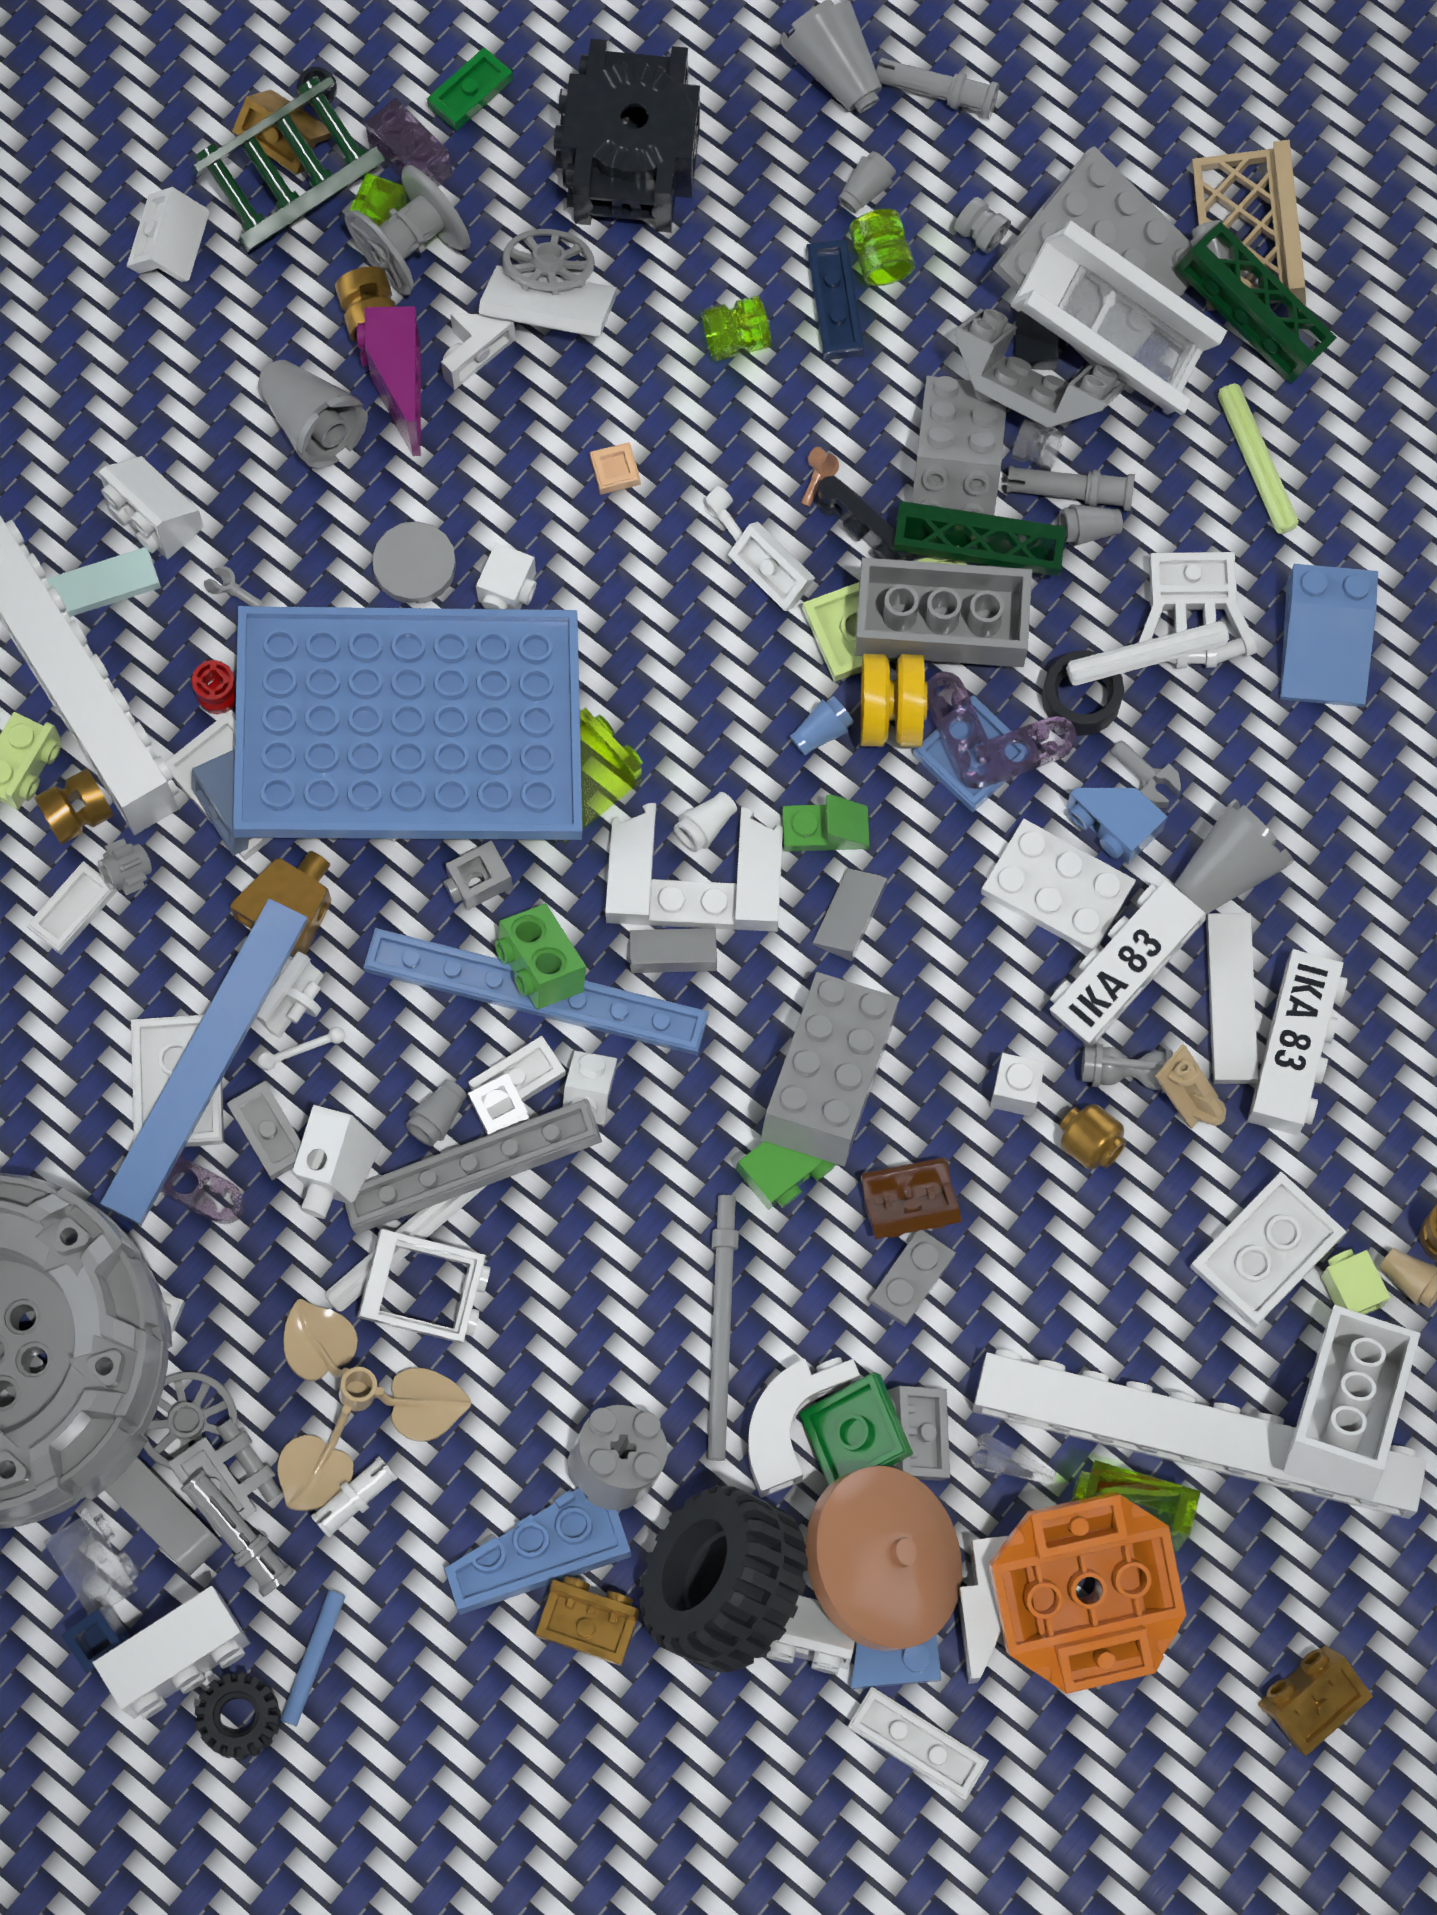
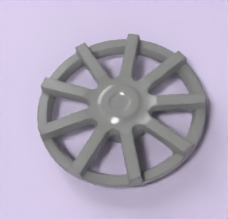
(548, 260)
(188, 1419)

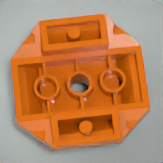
(1115, 1629)

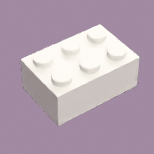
(172, 1654)

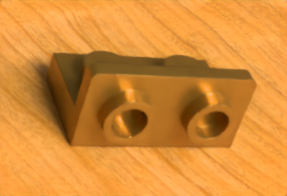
(1315, 1698)

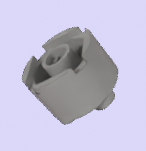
(618, 1456)

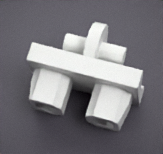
(291, 995)

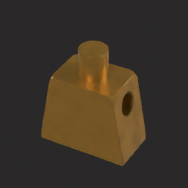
(291, 887)

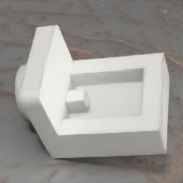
(590, 1078)

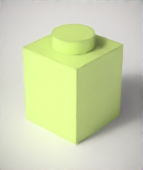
(1355, 1282)

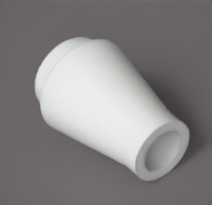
(703, 823)

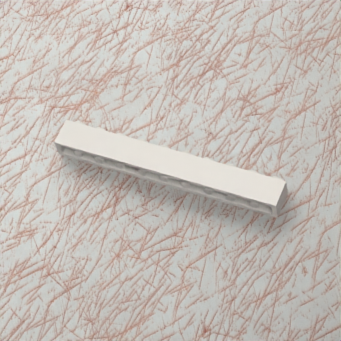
(1172, 1428)

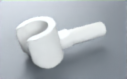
(716, 504)

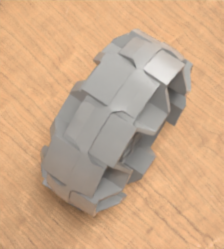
(104, 1345)

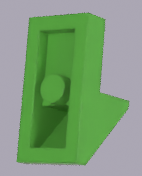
(830, 826)

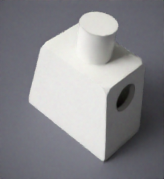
(333, 1159)

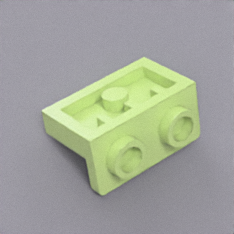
(23, 755)

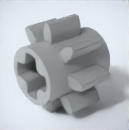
(124, 866)

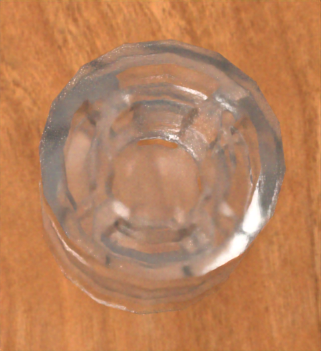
(1037, 445)

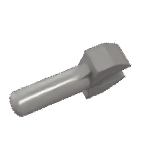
(1148, 775)

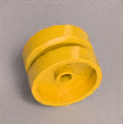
(893, 700)

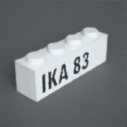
(1127, 962)
(1296, 1043)

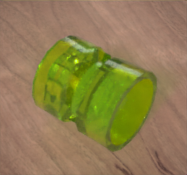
(882, 247)
(736, 328)

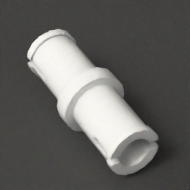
(354, 1496)

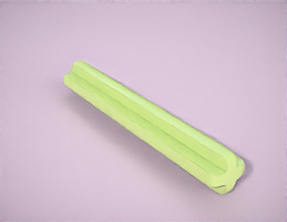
(1258, 458)

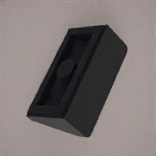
(1035, 343)

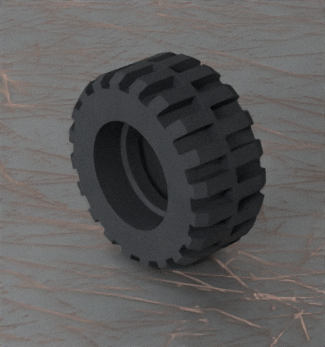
(723, 1579)

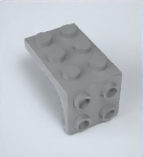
(959, 447)

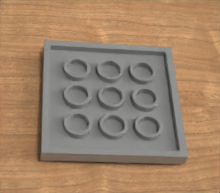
(1112, 211)

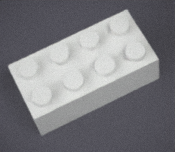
(1352, 1403)

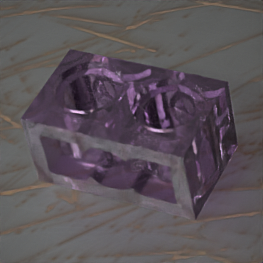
(408, 142)

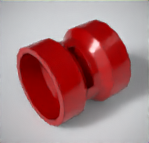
(217, 696)

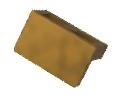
(261, 105)

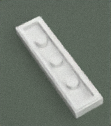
(1232, 998)

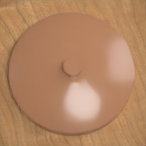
(883, 1558)

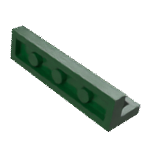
(1249, 308)
(980, 538)

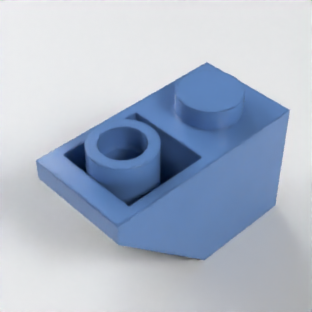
(1119, 817)

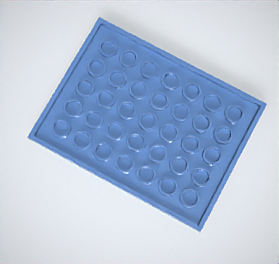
(407, 724)

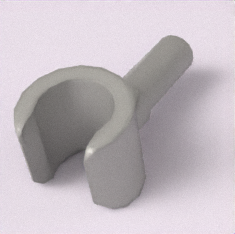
(230, 586)

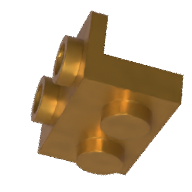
(588, 1621)

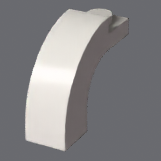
(769, 1440)

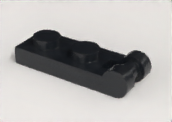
(858, 518)

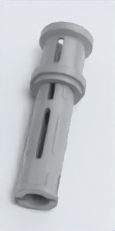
(955, 90)
(1092, 487)
(250, 1550)

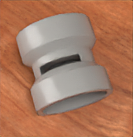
(983, 226)

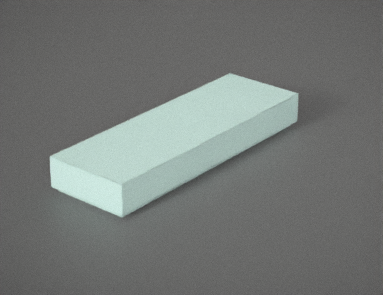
(106, 581)

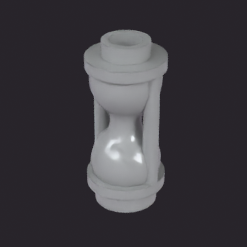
(1110, 1066)

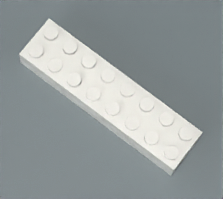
(81, 688)

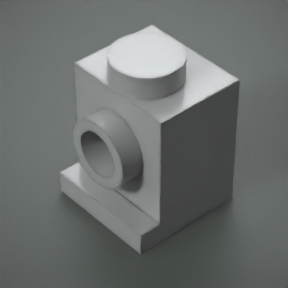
(481, 863)

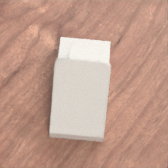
(482, 341)

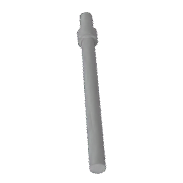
(725, 1242)

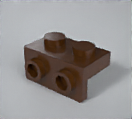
(910, 1198)

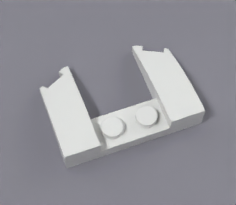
(646, 901)

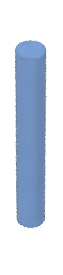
(312, 1658)

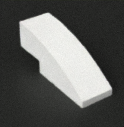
(979, 1609)

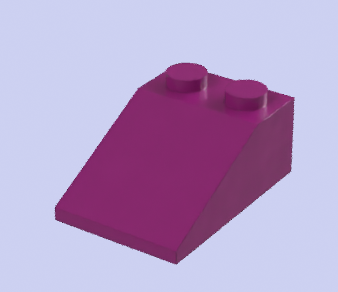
(393, 353)

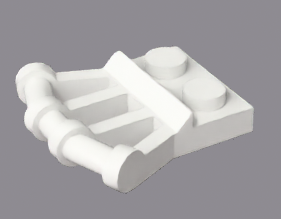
(1198, 583)

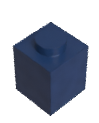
(95, 1636)

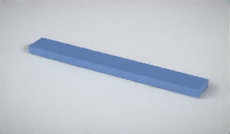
(494, 983)
(204, 1062)

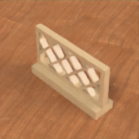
(1283, 211)

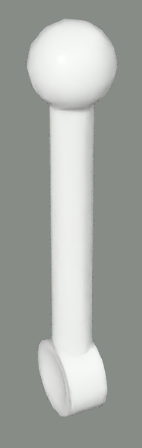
(268, 1060)

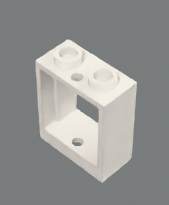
(475, 1280)

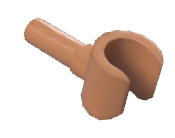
(821, 470)

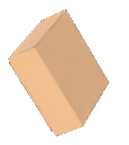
(615, 468)

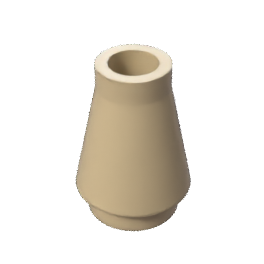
(1412, 1276)

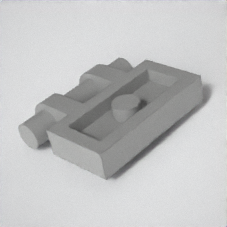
(204, 1457)

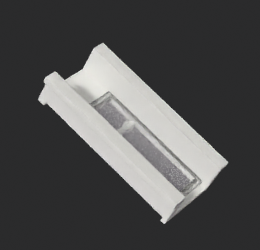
(1117, 315)

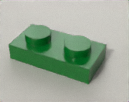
(470, 89)

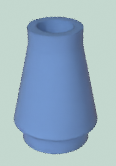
(822, 725)

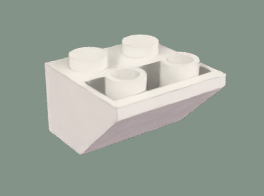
(149, 505)
(813, 1638)

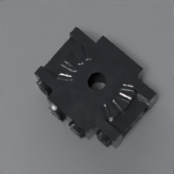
(636, 165)

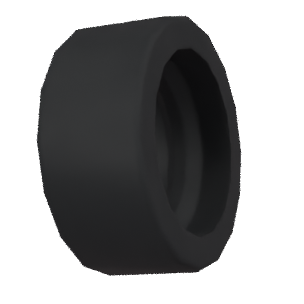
(1086, 723)

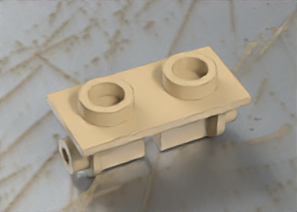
(1190, 1090)

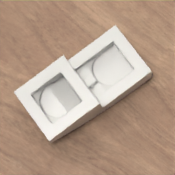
(498, 1105)

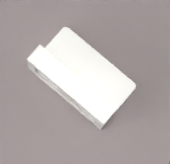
(168, 234)

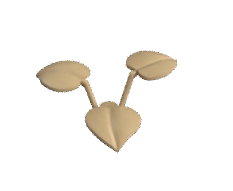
(320, 1342)

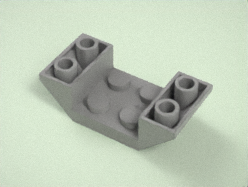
(1011, 381)

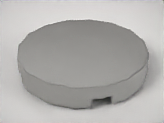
(414, 562)

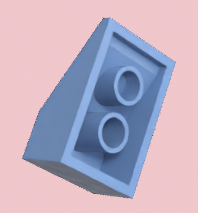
(1328, 634)

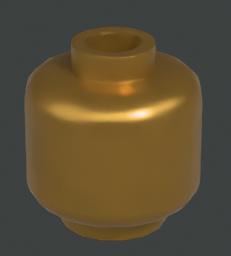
(1092, 1136)

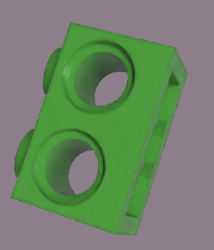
(538, 945)

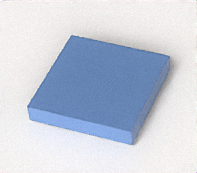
(936, 758)

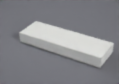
(918, 1744)

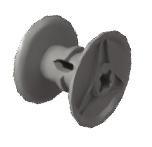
(408, 229)

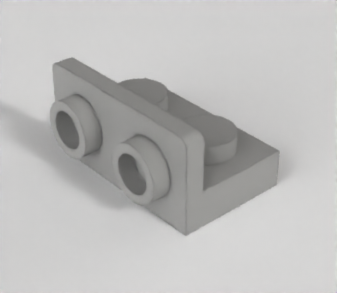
(926, 1427)

